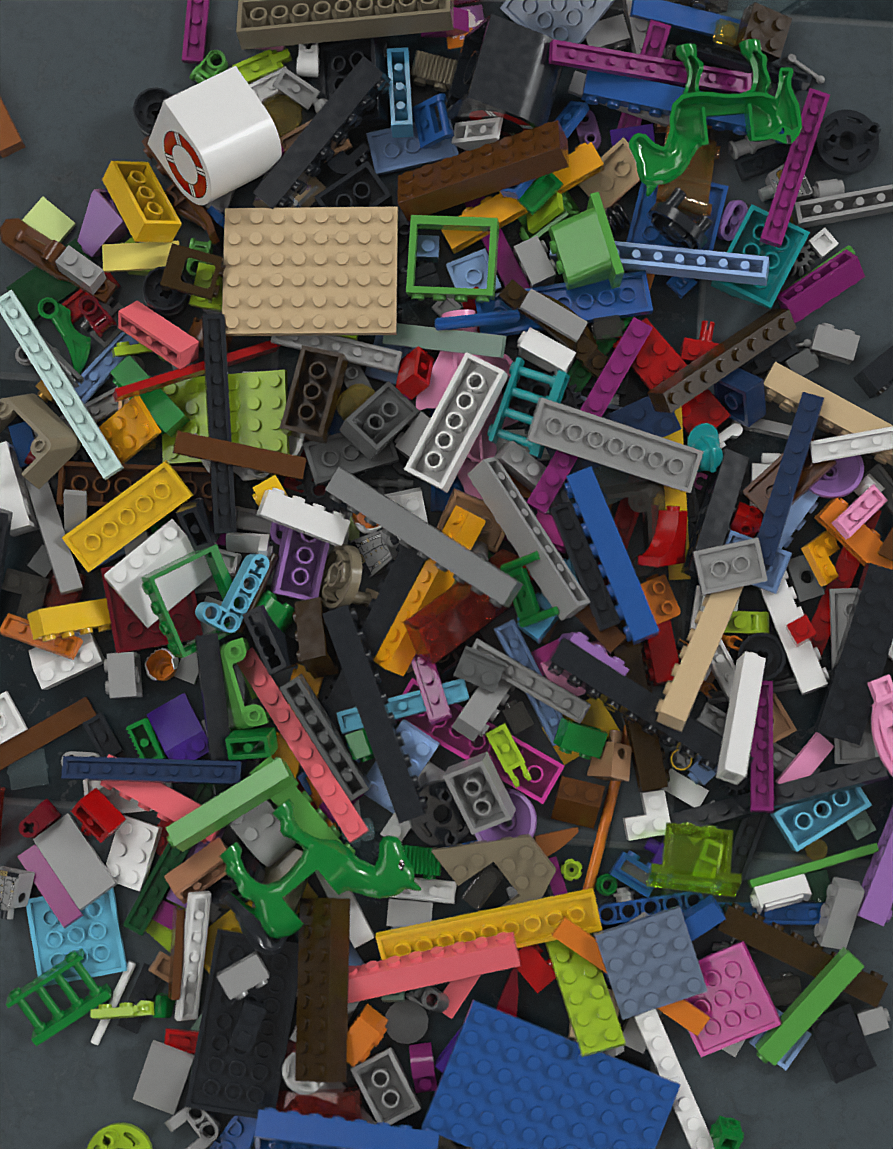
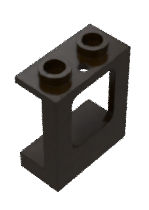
(174, 267)

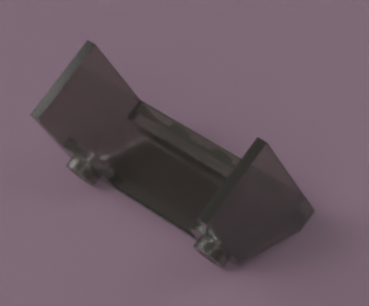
(645, 498)

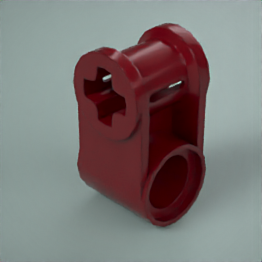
(98, 318)
(42, 817)

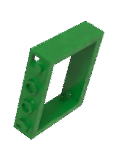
(222, 580)

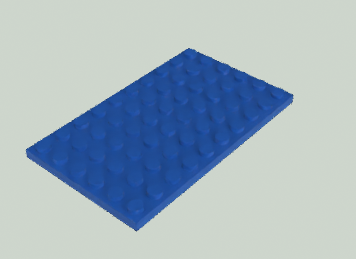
(535, 1091)

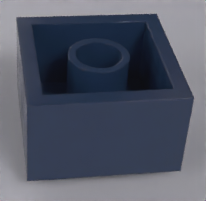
(742, 396)

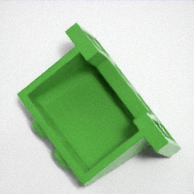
(586, 248)

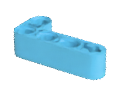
(236, 590)

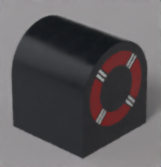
(504, 75)

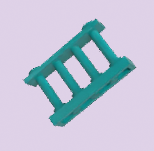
(557, 383)

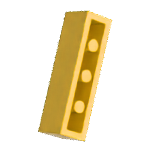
(69, 619)

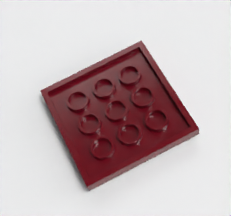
(133, 635)

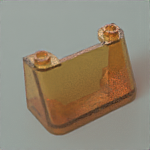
(694, 182)

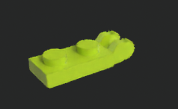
(507, 752)

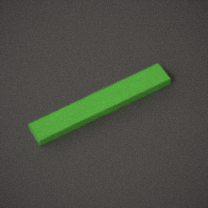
(814, 865)

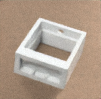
(545, 352)

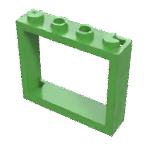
(453, 223)

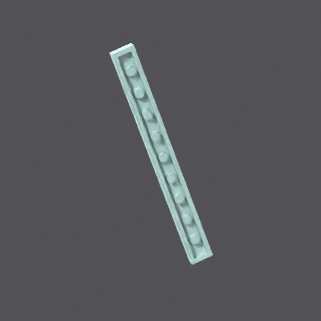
(59, 385)

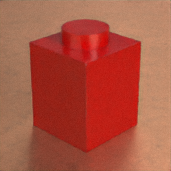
(801, 630)

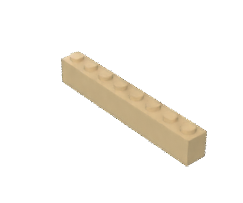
(696, 657)

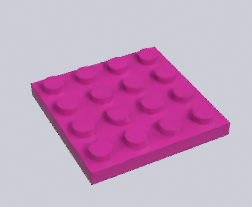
(733, 1000)

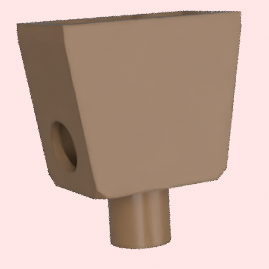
(614, 760)

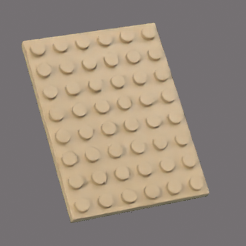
(310, 271)

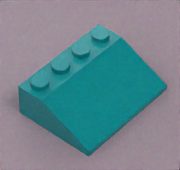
(780, 259)

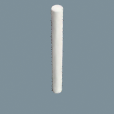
(114, 1001)

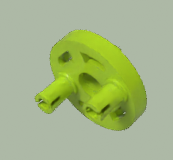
(113, 1137)

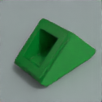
(163, 1006)

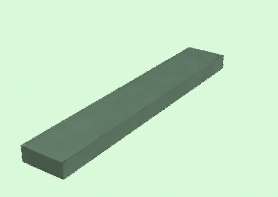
(448, 340)

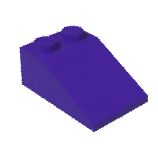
(179, 729)

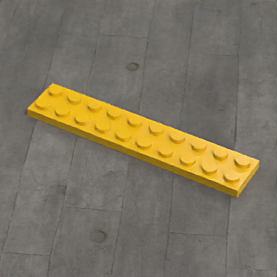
(529, 921)

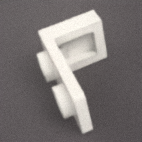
(249, 543)

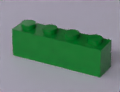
(161, 407)

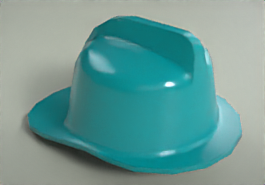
(706, 438)

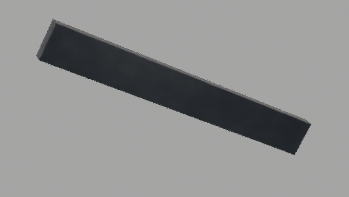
(213, 700)

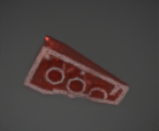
(325, 1102)

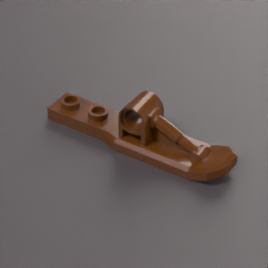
(185, 207)
(43, 253)

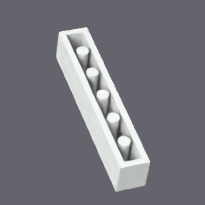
(803, 658)

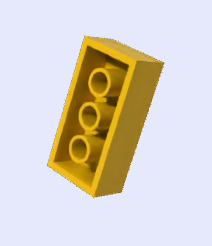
(141, 201)

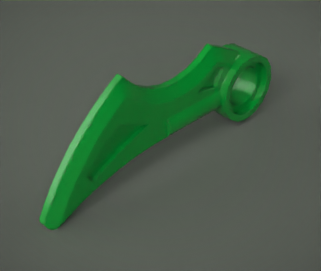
(76, 343)

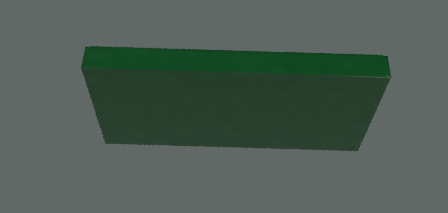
(38, 285)

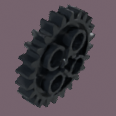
(532, 385)
(308, 491)

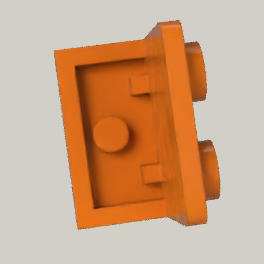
(660, 598)

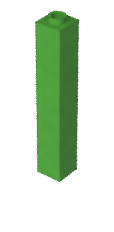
(230, 805)
(809, 1006)

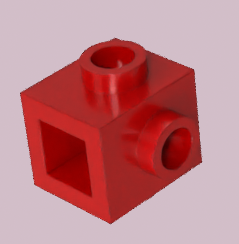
(746, 520)

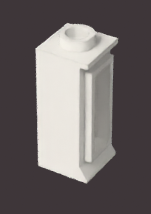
(780, 893)

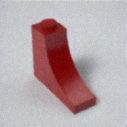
(669, 539)

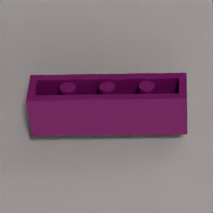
(821, 285)

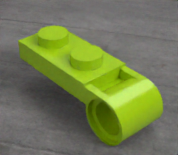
(126, 349)
(748, 622)

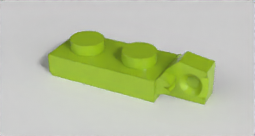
(263, 64)
(125, 1010)

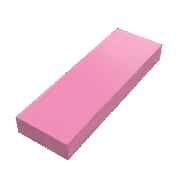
(859, 511)
(807, 759)

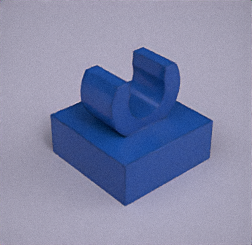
(681, 285)

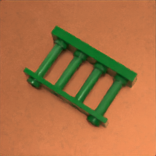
(60, 1018)

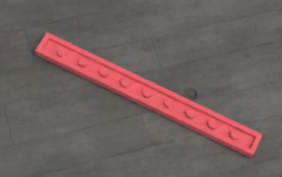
(302, 746)

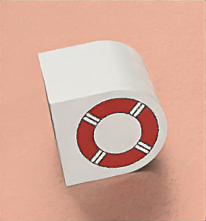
(215, 137)

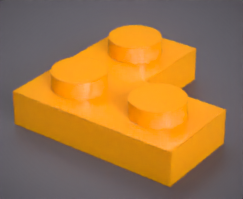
(817, 555)

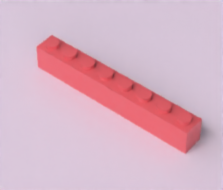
(432, 966)

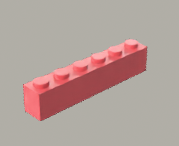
(159, 797)

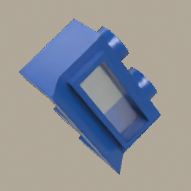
(632, 872)

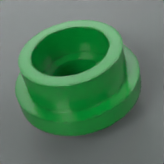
(611, 887)

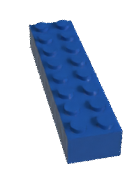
(612, 556)
(299, 1131)

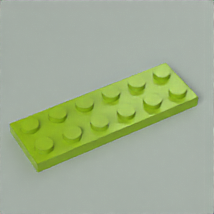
(585, 1000)

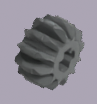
(803, 264)

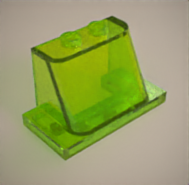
(695, 860)

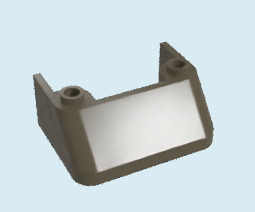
(55, 439)

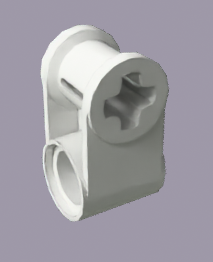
(308, 60)

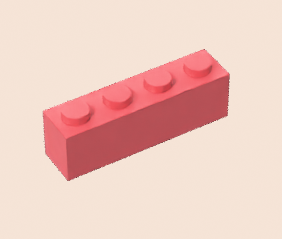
(158, 334)

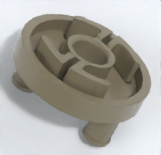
(343, 577)

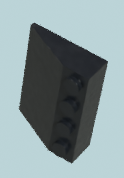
(338, 62)

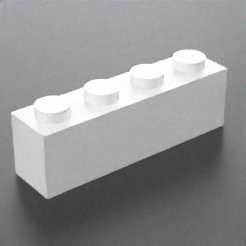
(303, 517)

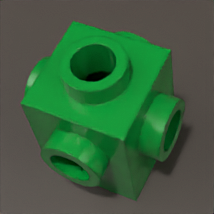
(726, 1133)

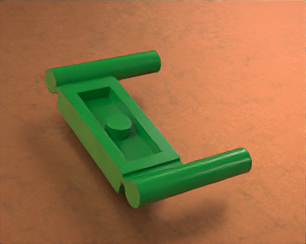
(526, 601)

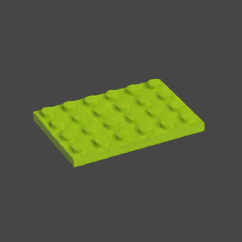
(256, 411)

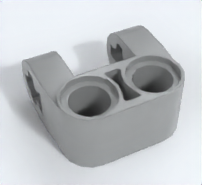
(198, 1125)

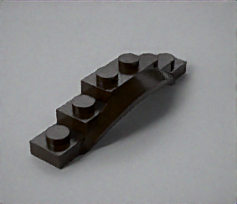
(586, 346)

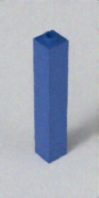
(698, 919)

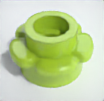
(565, 869)

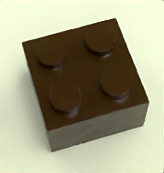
(765, 25)

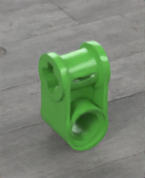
(206, 69)
(206, 247)

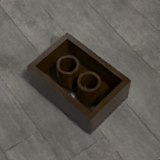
(314, 641)

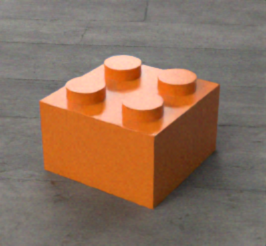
(364, 1034)

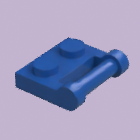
(427, 122)

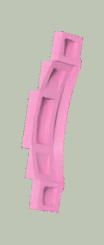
(882, 719)

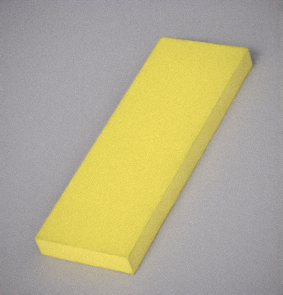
(135, 256)

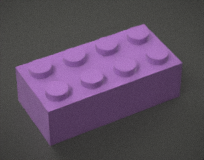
(299, 566)

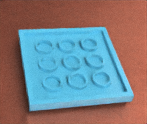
(95, 933)

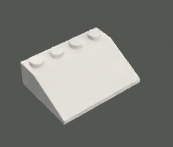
(158, 550)

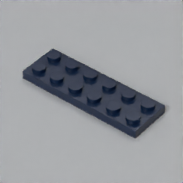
(638, 416)

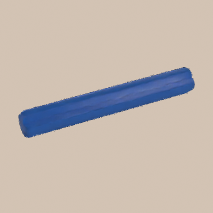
(476, 320)

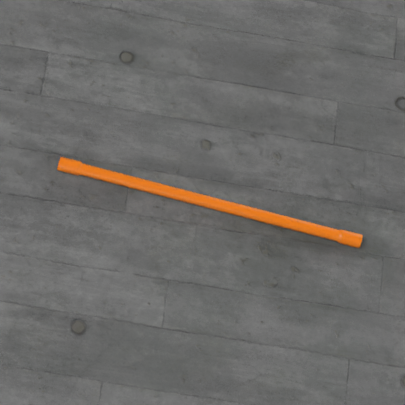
(605, 820)

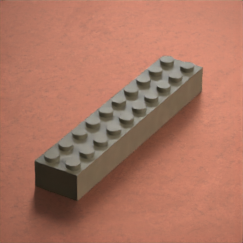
(315, 21)

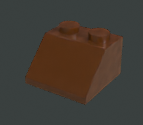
(577, 802)

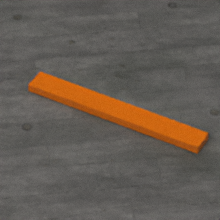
(587, 947)

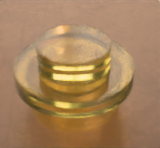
(816, 849)

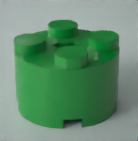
(280, 614)

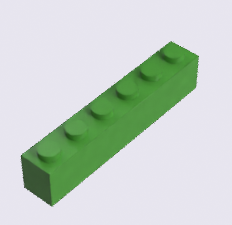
(304, 814)

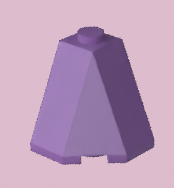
(101, 224)

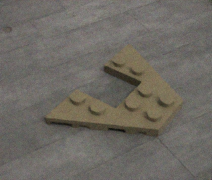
(516, 857)

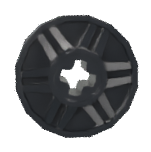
(148, 106)
(154, 297)

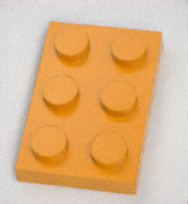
(130, 429)

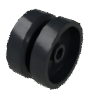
(769, 648)

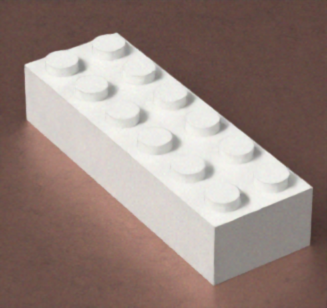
(456, 422)

